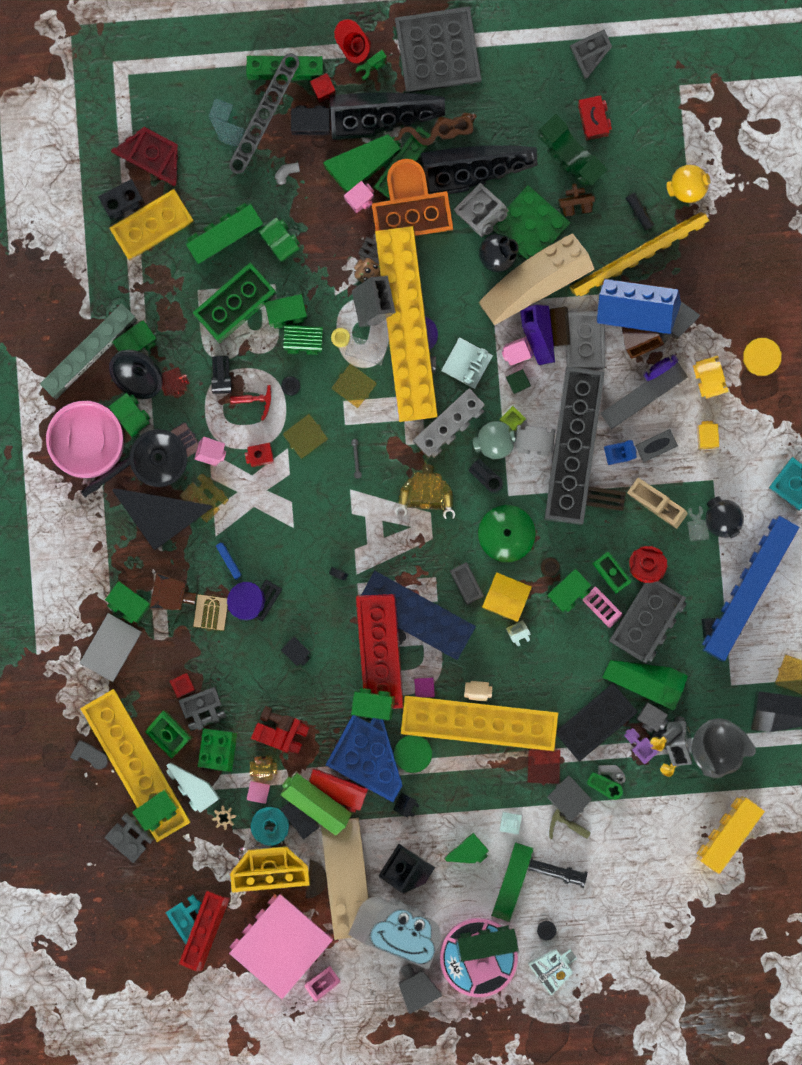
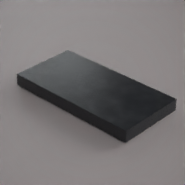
(596, 722)

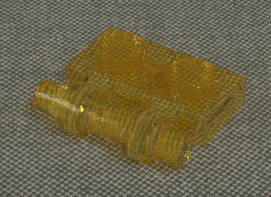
(196, 494)

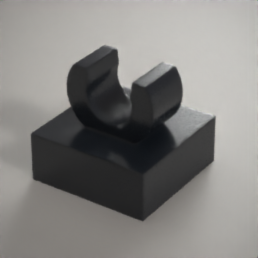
(405, 804)

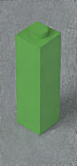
(315, 803)

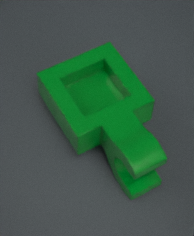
(375, 62)

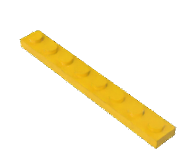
(644, 251)

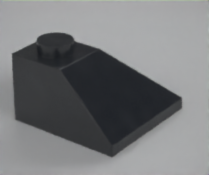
(406, 870)

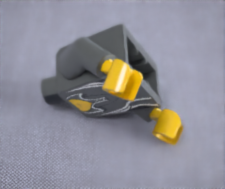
(678, 745)

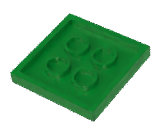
(531, 223)

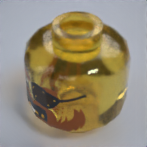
(263, 768)

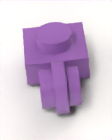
(643, 748)

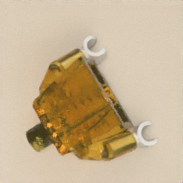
(426, 491)

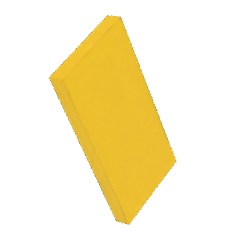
(151, 224)

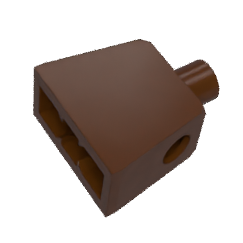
(640, 341)

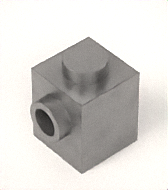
(652, 718)

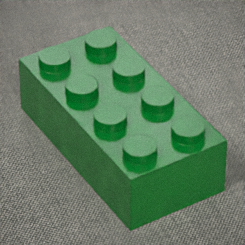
(234, 303)

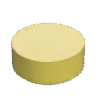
(340, 337)

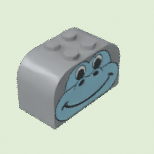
(397, 930)

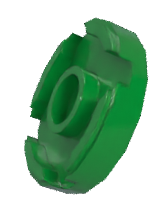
(413, 753)

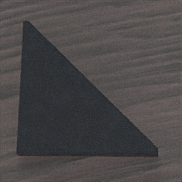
(160, 516)

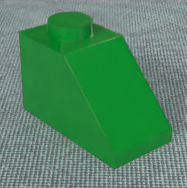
(468, 851)

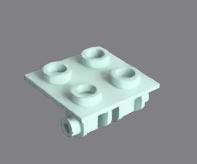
(467, 363)

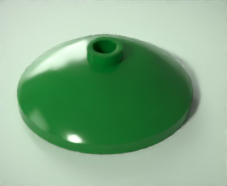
(503, 547)

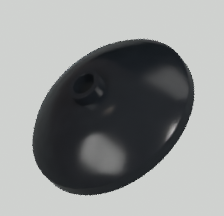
(136, 374)
(163, 471)

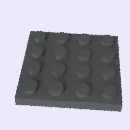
(438, 49)

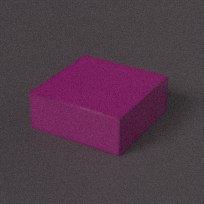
(424, 687)

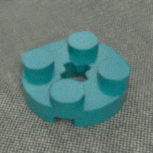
(260, 820)

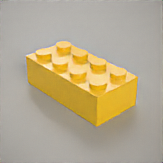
(730, 834)

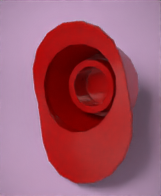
(352, 41)

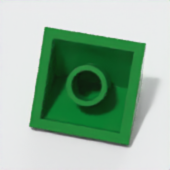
(168, 734)

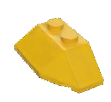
(269, 870)

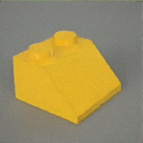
(506, 597)

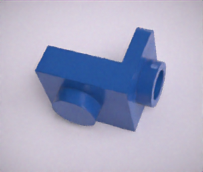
(620, 452)

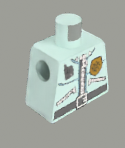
(553, 968)

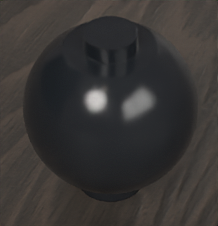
(498, 252)
(724, 518)

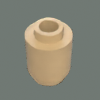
(477, 691)

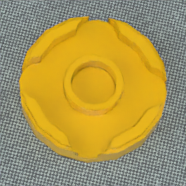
(762, 356)

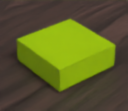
(513, 418)

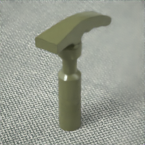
(572, 825)

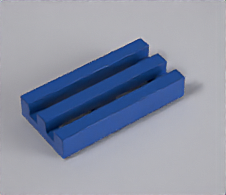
(228, 560)

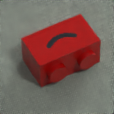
(593, 117)

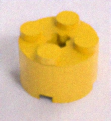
(711, 377)

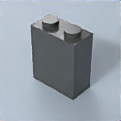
(373, 301)

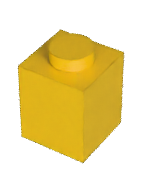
(707, 435)

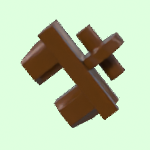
(568, 203)

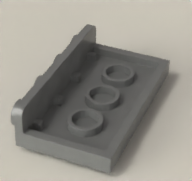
(648, 620)

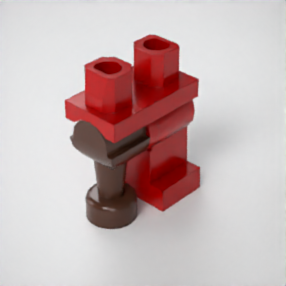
(284, 735)

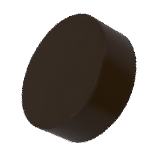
(550, 567)

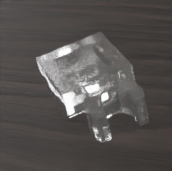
(697, 528)

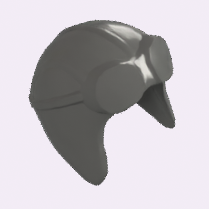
(720, 747)

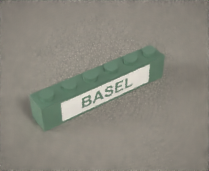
(88, 351)

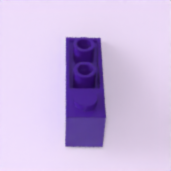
(538, 330)

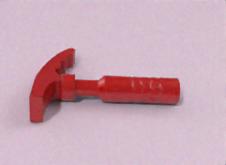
(249, 399)

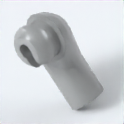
(284, 170)
(613, 771)

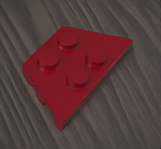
(151, 153)

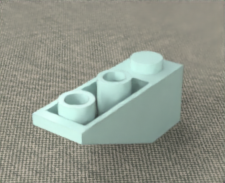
(197, 789)

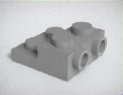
(481, 210)

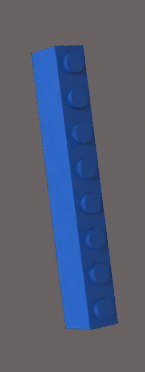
(750, 588)

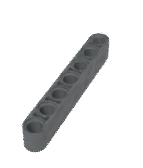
(257, 120)

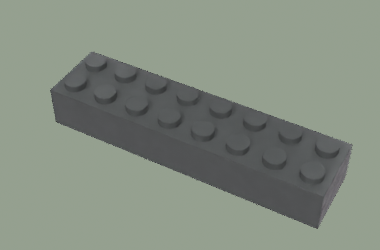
(574, 445)

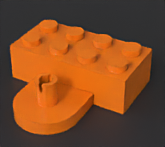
(411, 202)

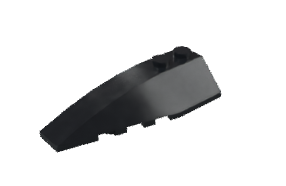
(371, 113)
(465, 167)

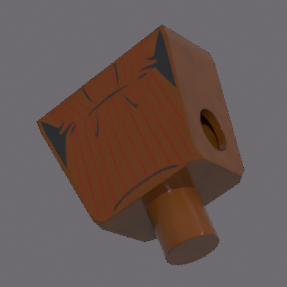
(170, 594)

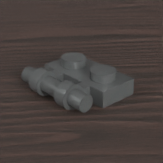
(200, 703)
(125, 842)

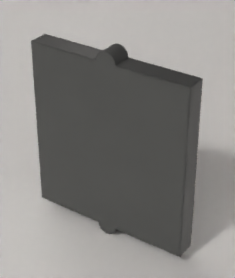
(569, 798)

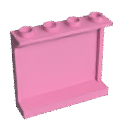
(280, 945)

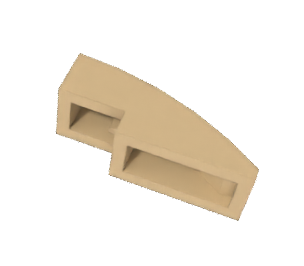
(657, 503)

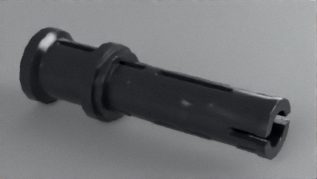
(568, 875)

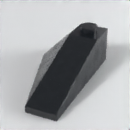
(776, 712)

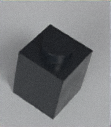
(296, 652)

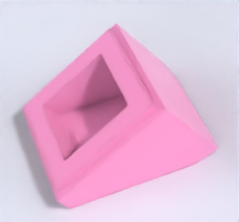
(258, 792)

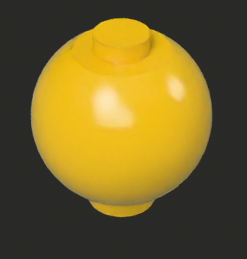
(689, 183)

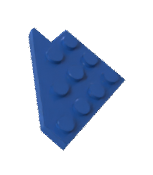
(367, 757)

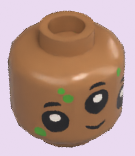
(366, 269)

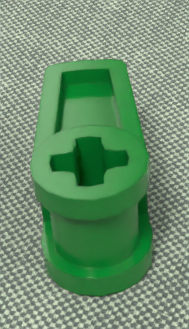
(603, 784)

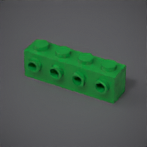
(223, 233)

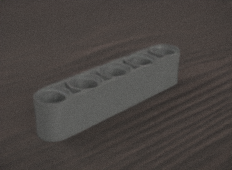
(643, 396)

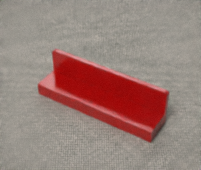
(204, 931)

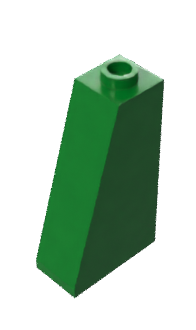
(362, 162)

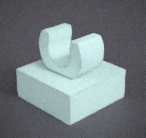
(518, 632)
(510, 823)

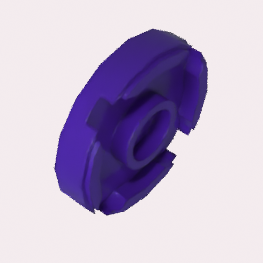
(660, 367)
(245, 601)

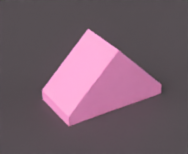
(322, 983)

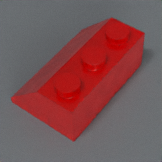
(339, 789)

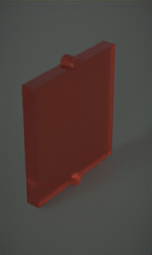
(543, 766)

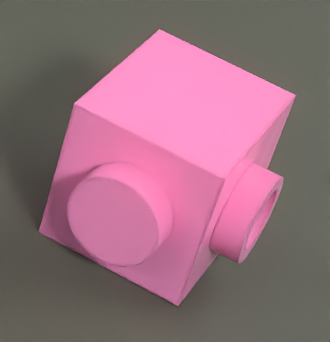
(360, 196)
(517, 351)
(210, 451)

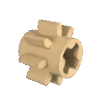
(218, 818)

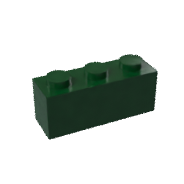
(486, 944)

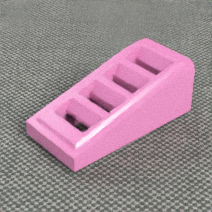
(618, 615)

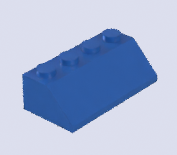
(638, 306)

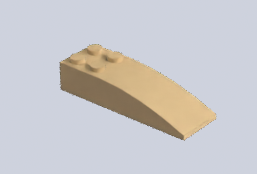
(537, 278)
(345, 876)

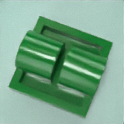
(217, 749)

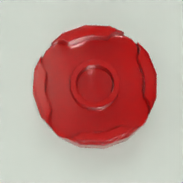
(648, 564)

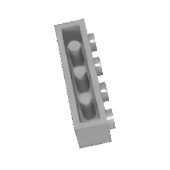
(446, 425)

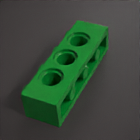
(266, 66)

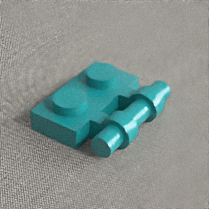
(181, 917)

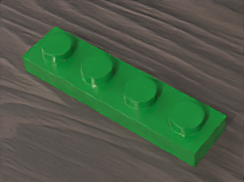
(410, 150)

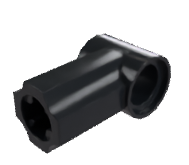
(221, 378)
(485, 475)

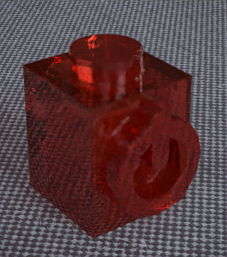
(174, 383)

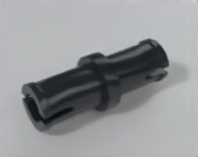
(640, 211)

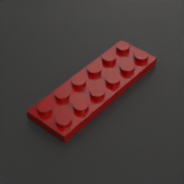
(380, 645)

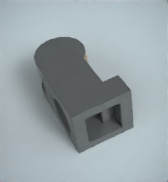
(96, 757)

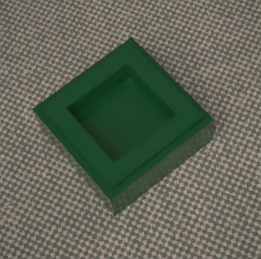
(518, 381)

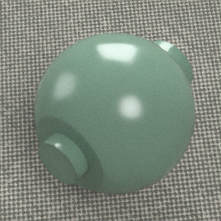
(495, 440)

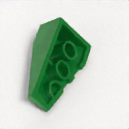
(652, 682)

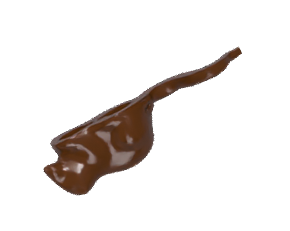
(445, 128)

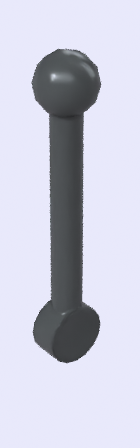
(357, 474)

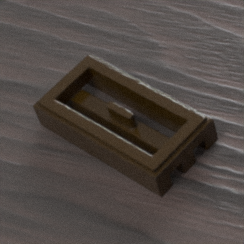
(607, 491)

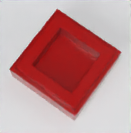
(182, 685)

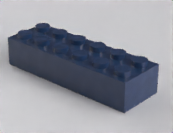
(423, 618)

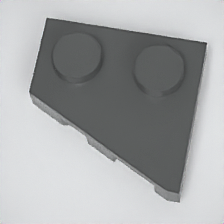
(590, 51)

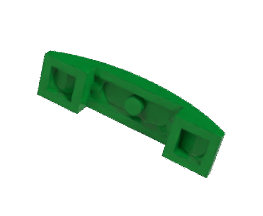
(512, 882)

